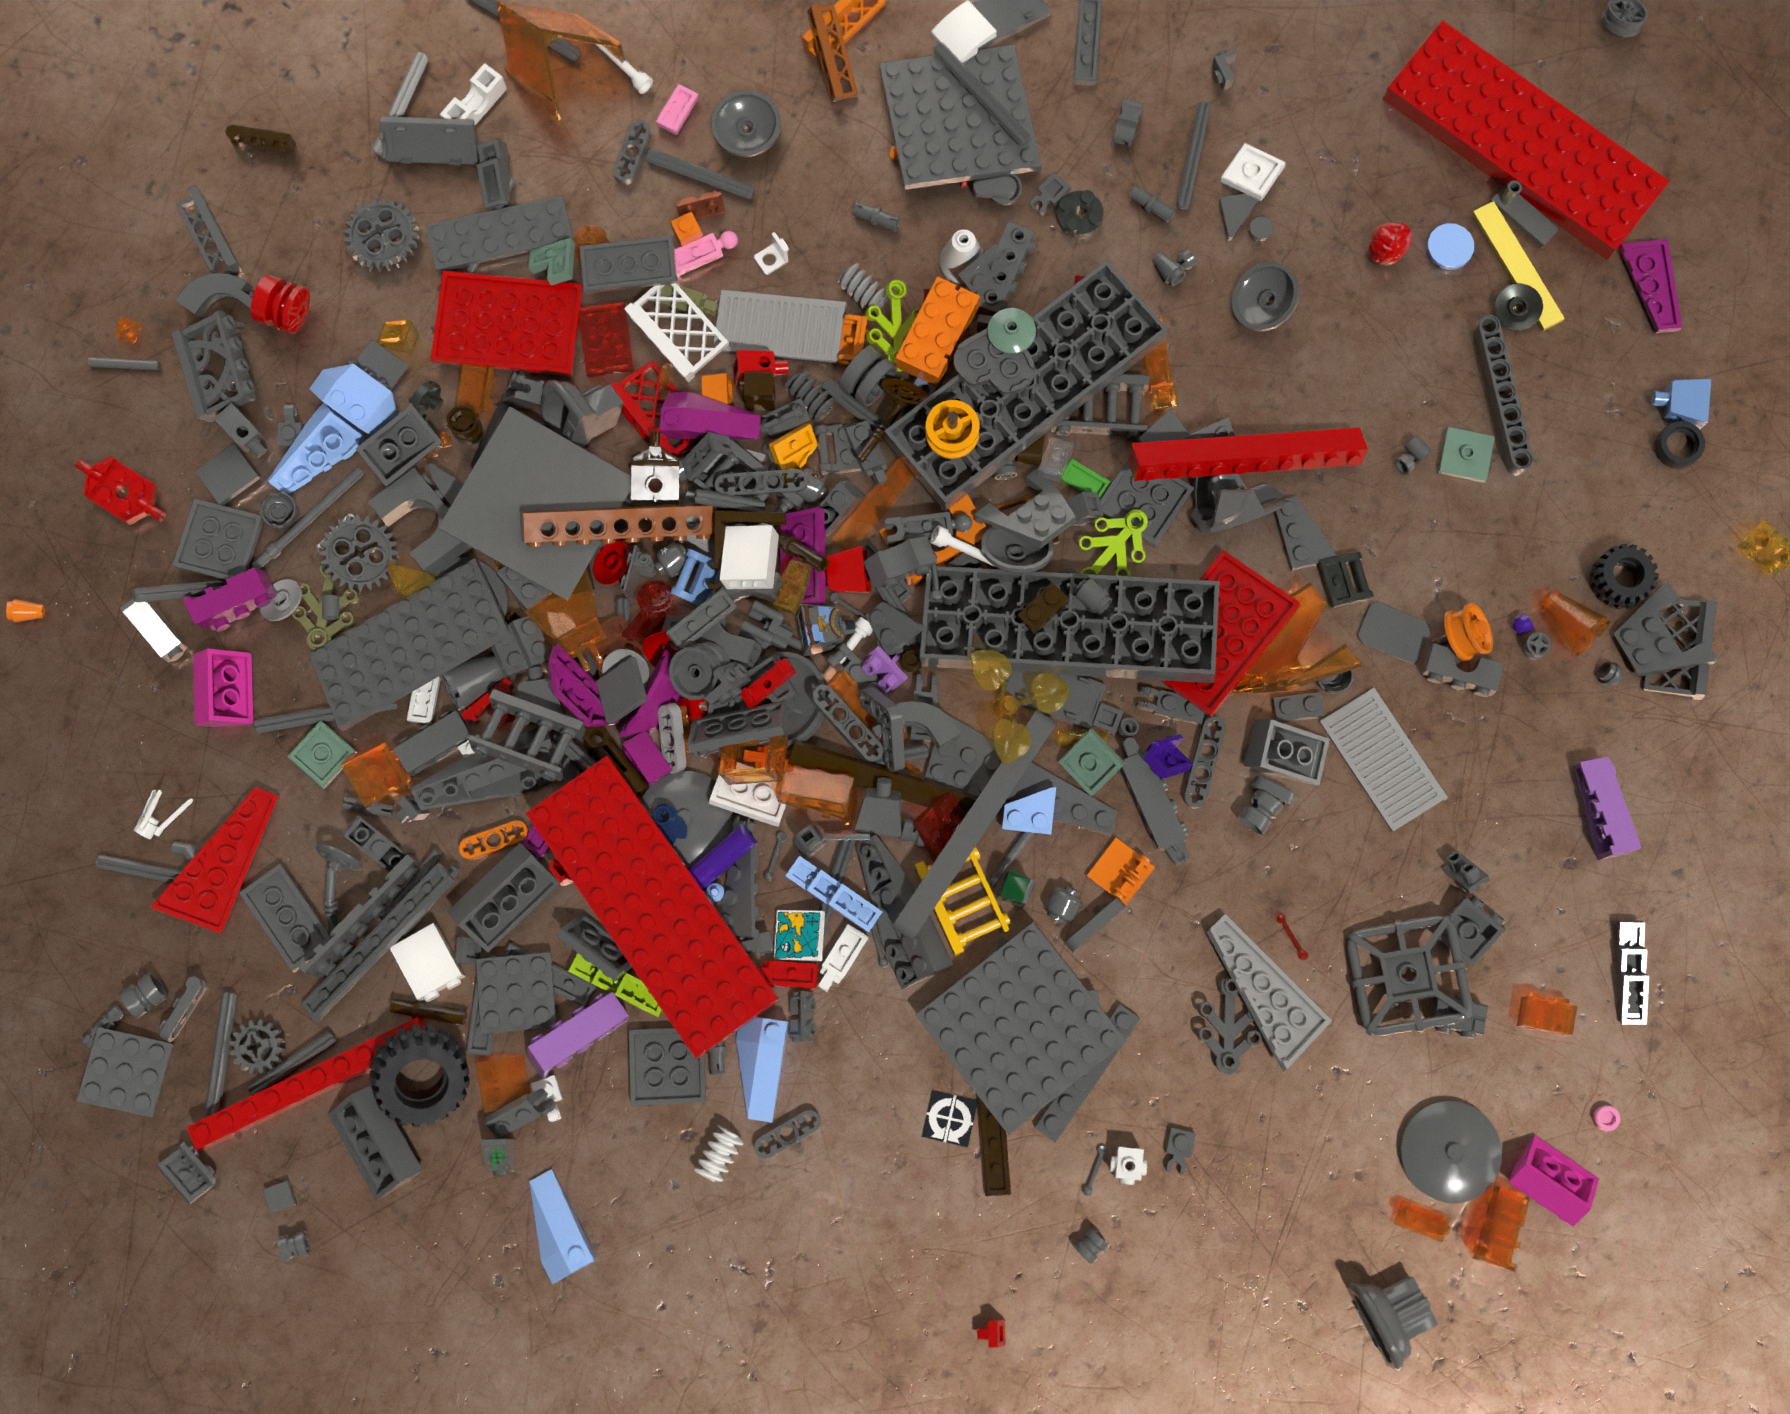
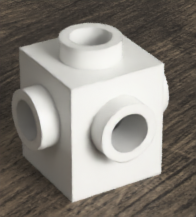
(1135, 1157)

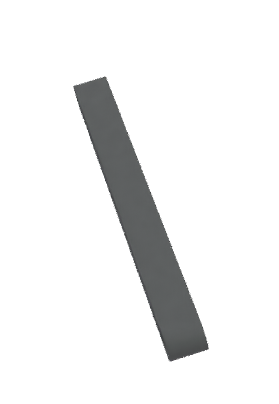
(970, 832)

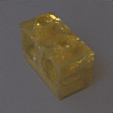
(1772, 543)

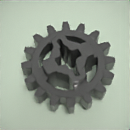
(259, 1056)

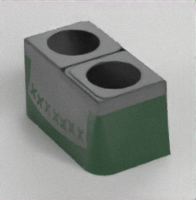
(1015, 889)

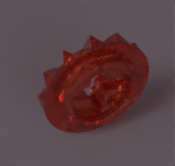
(650, 591)

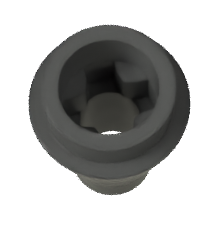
(1170, 270)

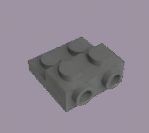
(522, 649)
(1475, 928)

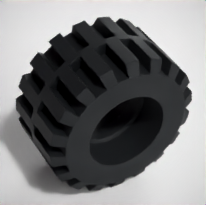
(1637, 563)

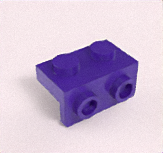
(1166, 758)

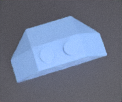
(356, 397)

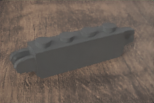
(1153, 804)

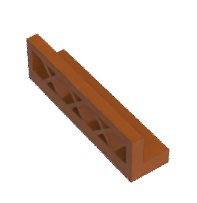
(826, 53)

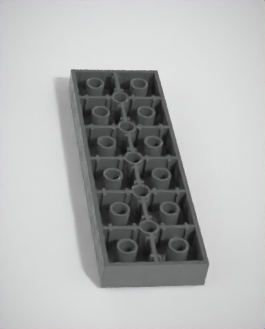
(1077, 351)
(1147, 631)

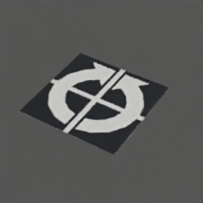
(949, 1118)

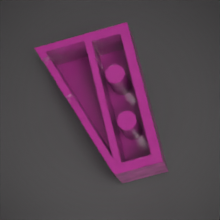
(231, 602)

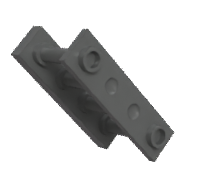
(1136, 386)
(740, 456)
(525, 712)

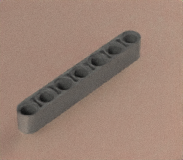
(1500, 405)

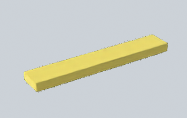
(1515, 260)

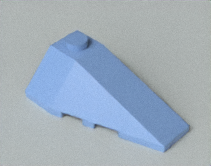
(318, 446)
(761, 1059)

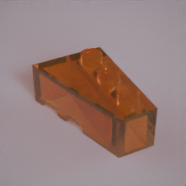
(819, 791)
(1500, 1228)

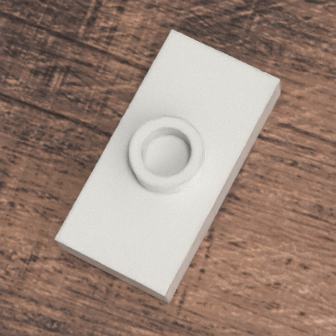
(424, 702)

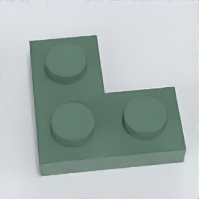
(556, 258)

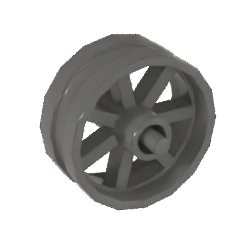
(1624, 17)

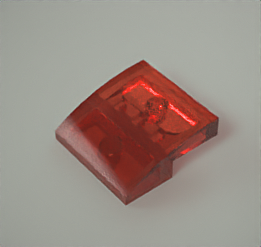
(939, 824)

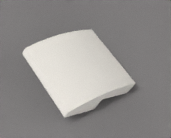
(964, 31)

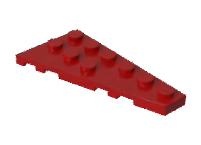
(215, 875)

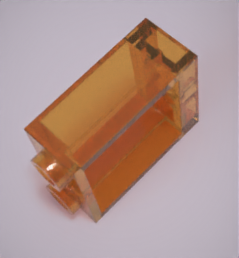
(773, 766)

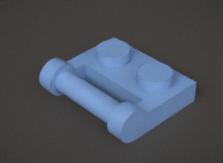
(704, 576)

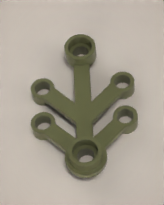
(321, 627)

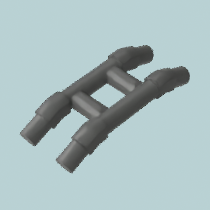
(423, 870)

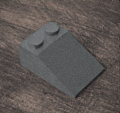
(399, 446)
(1286, 751)

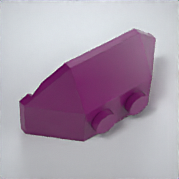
(575, 688)
(659, 693)

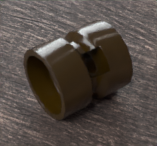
(464, 424)

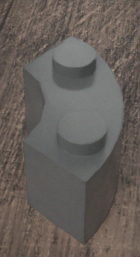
(900, 562)

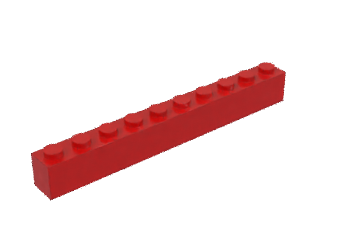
(1247, 454)
(290, 1092)

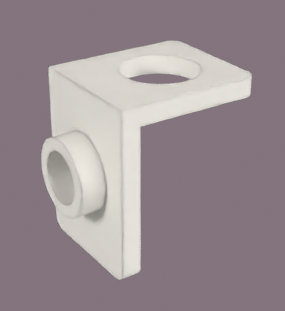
(778, 249)

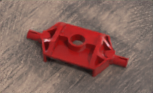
(105, 481)

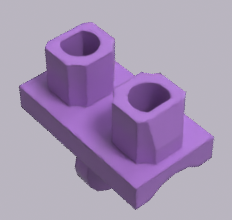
(885, 668)

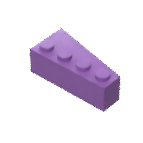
(1605, 809)
(575, 1034)

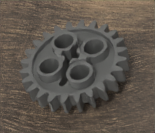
(373, 217)
(346, 535)

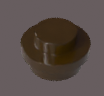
(910, 661)

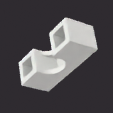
(485, 90)

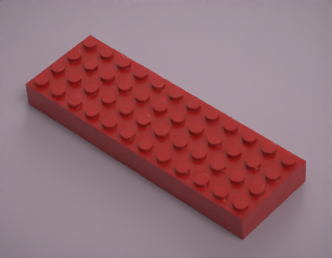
(1525, 137)
(652, 907)

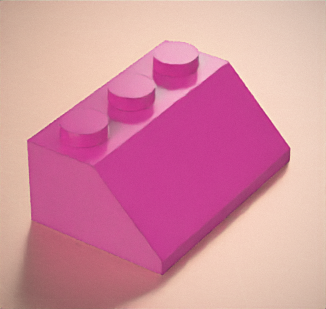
(222, 688)
(1554, 1181)

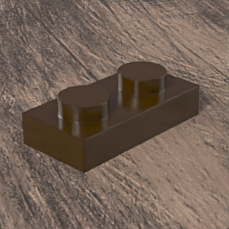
(1043, 608)

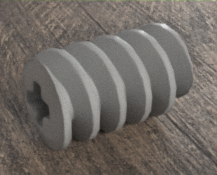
(861, 288)

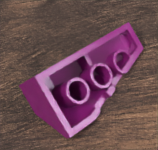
(693, 416)

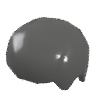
(278, 510)
(1337, 683)

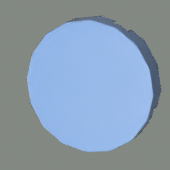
(1450, 246)

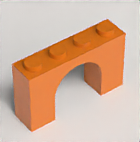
(972, 537)

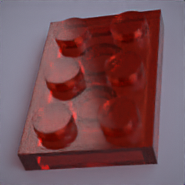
(606, 340)

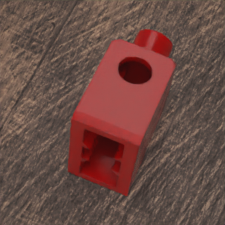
(756, 362)
(847, 571)

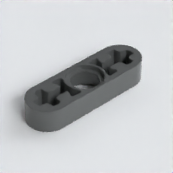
(629, 142)
(1095, 924)
(774, 1149)

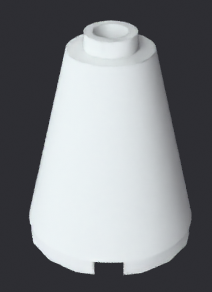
(959, 254)

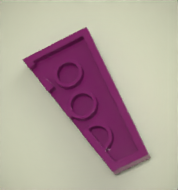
(1654, 279)

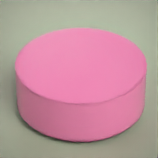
(1606, 1118)

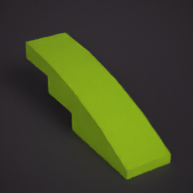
(625, 987)

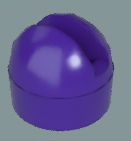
(1522, 624)

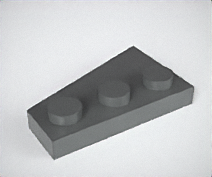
(1301, 536)

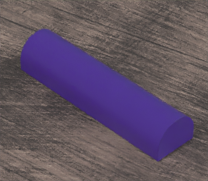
(723, 856)

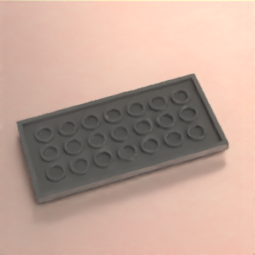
(409, 644)

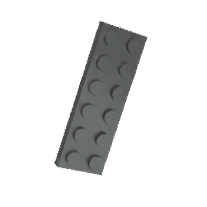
(498, 233)

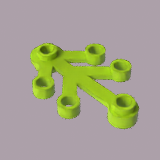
(896, 329)
(1116, 544)

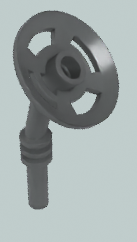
(335, 862)

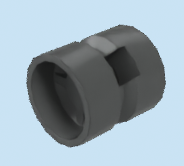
(1262, 810)
(146, 993)

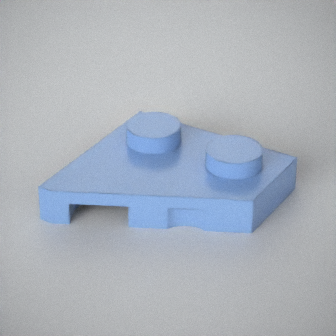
(1031, 813)

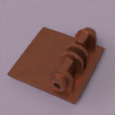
(613, 629)

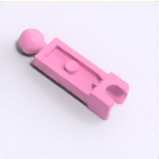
(703, 251)

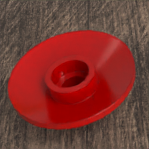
(611, 563)

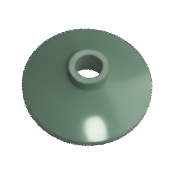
(1011, 341)

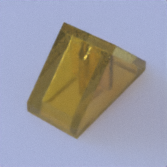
(398, 336)
(408, 580)

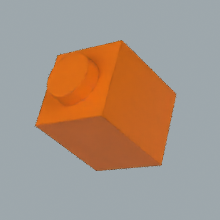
(686, 229)

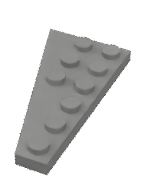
(1277, 1004)

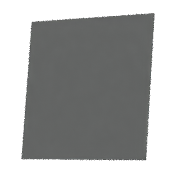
(533, 471)

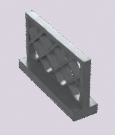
(1703, 632)

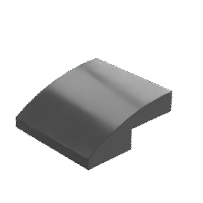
(227, 474)

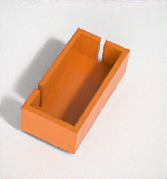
(937, 331)

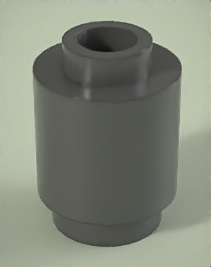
(1093, 596)

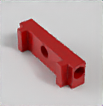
(777, 676)
(484, 703)

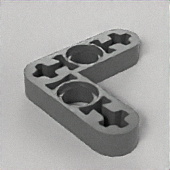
(892, 728)

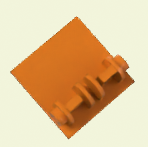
(1121, 871)

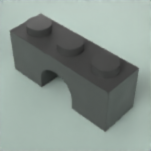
(1441, 667)

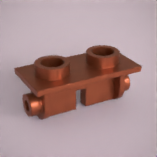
(707, 205)

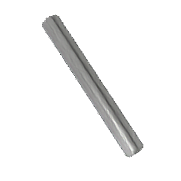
(404, 93)

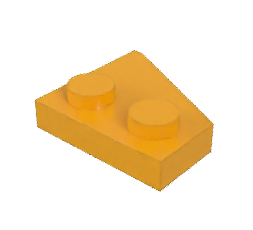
(793, 449)

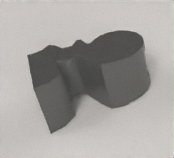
(1128, 122)
(809, 841)

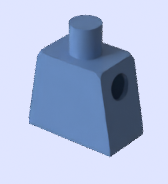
(1685, 401)

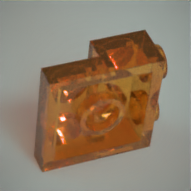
(376, 775)

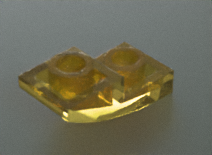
(795, 584)

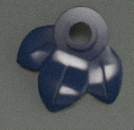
(674, 826)

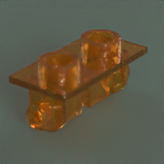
(1422, 1221)

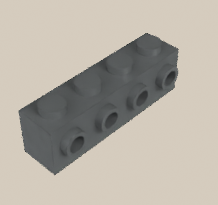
(1014, 245)

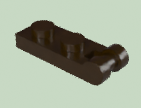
(260, 138)

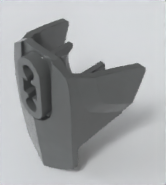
(1227, 502)

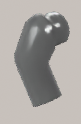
(186, 849)

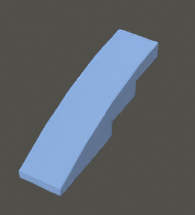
(833, 894)

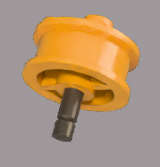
(952, 429)

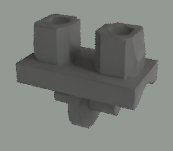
(1464, 872)

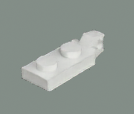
(842, 957)

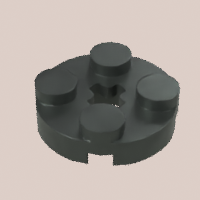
(1073, 224)
(427, 399)

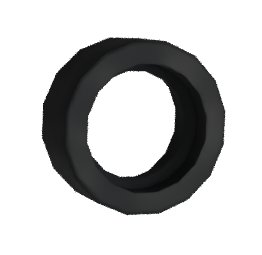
(1691, 432)

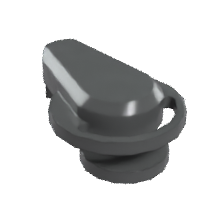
(1000, 189)

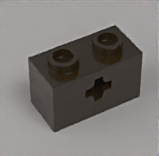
(758, 390)

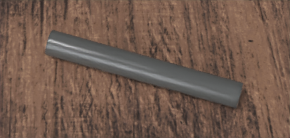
(124, 363)
(1009, 858)

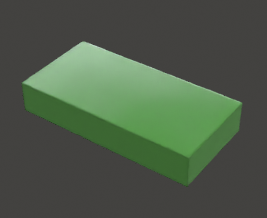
(1084, 479)

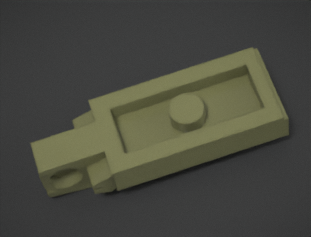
(698, 298)

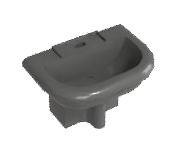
(579, 414)
(1393, 1316)

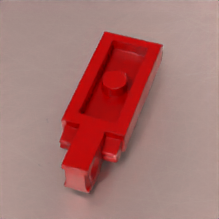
(790, 974)

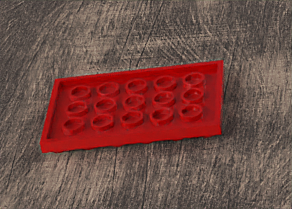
(507, 323)
(1248, 622)

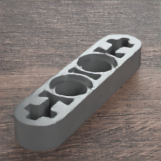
(761, 479)
(849, 720)
(1203, 762)

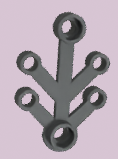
(1227, 1030)

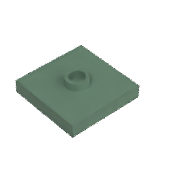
(1466, 454)
(322, 754)
(1091, 762)

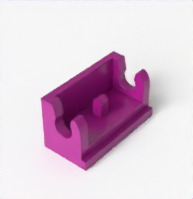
(646, 758)

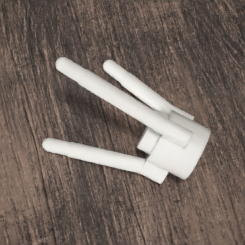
(147, 824)

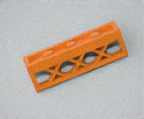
(843, 10)

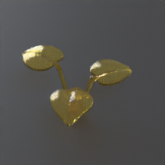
(1048, 691)

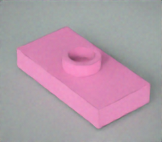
(677, 109)

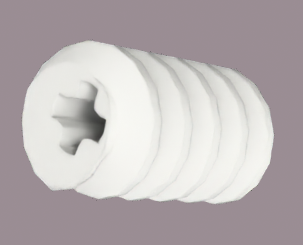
(719, 1155)

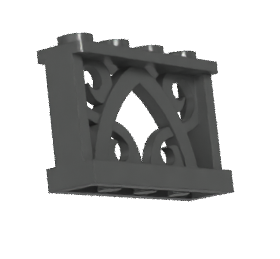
(234, 371)

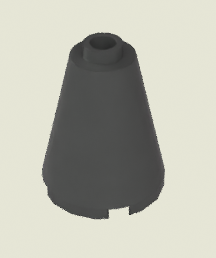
(471, 680)

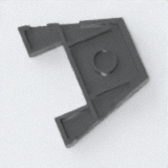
(1036, 520)
(1649, 643)

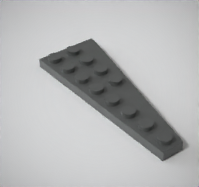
(973, 761)

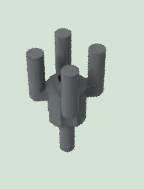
(774, 631)

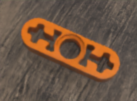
(474, 839)

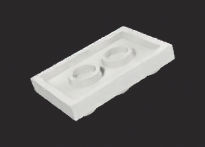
(750, 800)

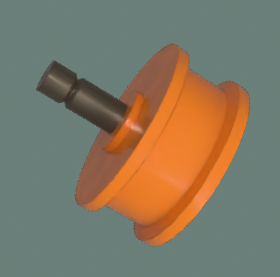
(1467, 632)

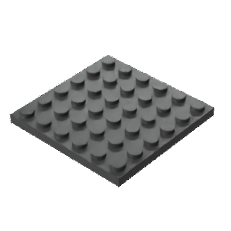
(945, 130)
(1020, 1028)

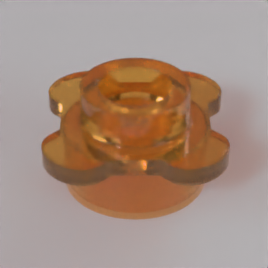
(121, 327)

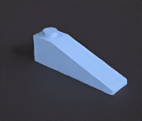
(559, 1233)

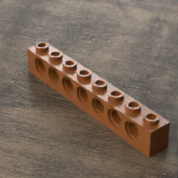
(533, 520)

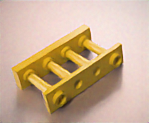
(947, 918)

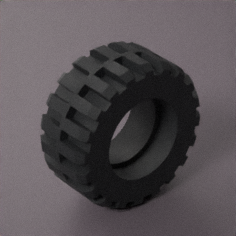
(426, 1104)

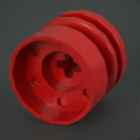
(280, 304)

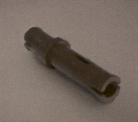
(791, 546)
(428, 1011)

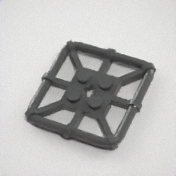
(1398, 988)

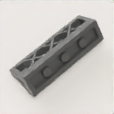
(213, 230)

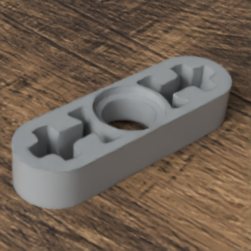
(671, 722)

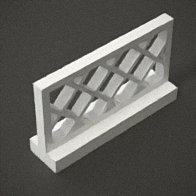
(665, 344)

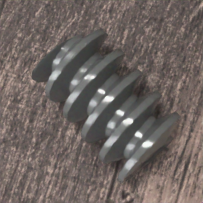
(811, 396)

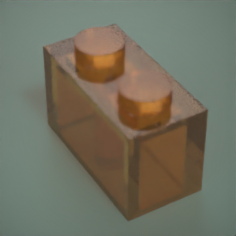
(1547, 1015)

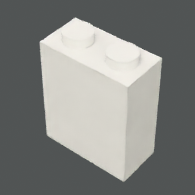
(749, 556)
(428, 963)

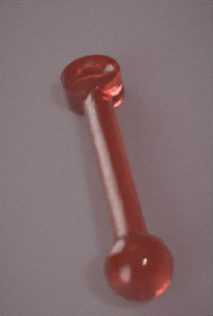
(1302, 955)

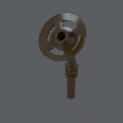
(901, 398)

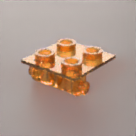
(502, 1082)

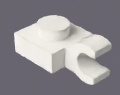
(552, 1088)

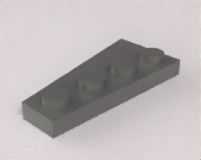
(739, 896)

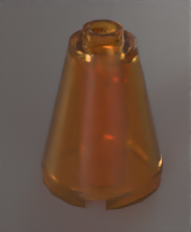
(1573, 621)

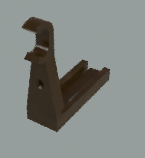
(735, 517)

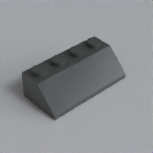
(503, 897)
(374, 1143)

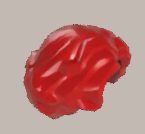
(1389, 243)

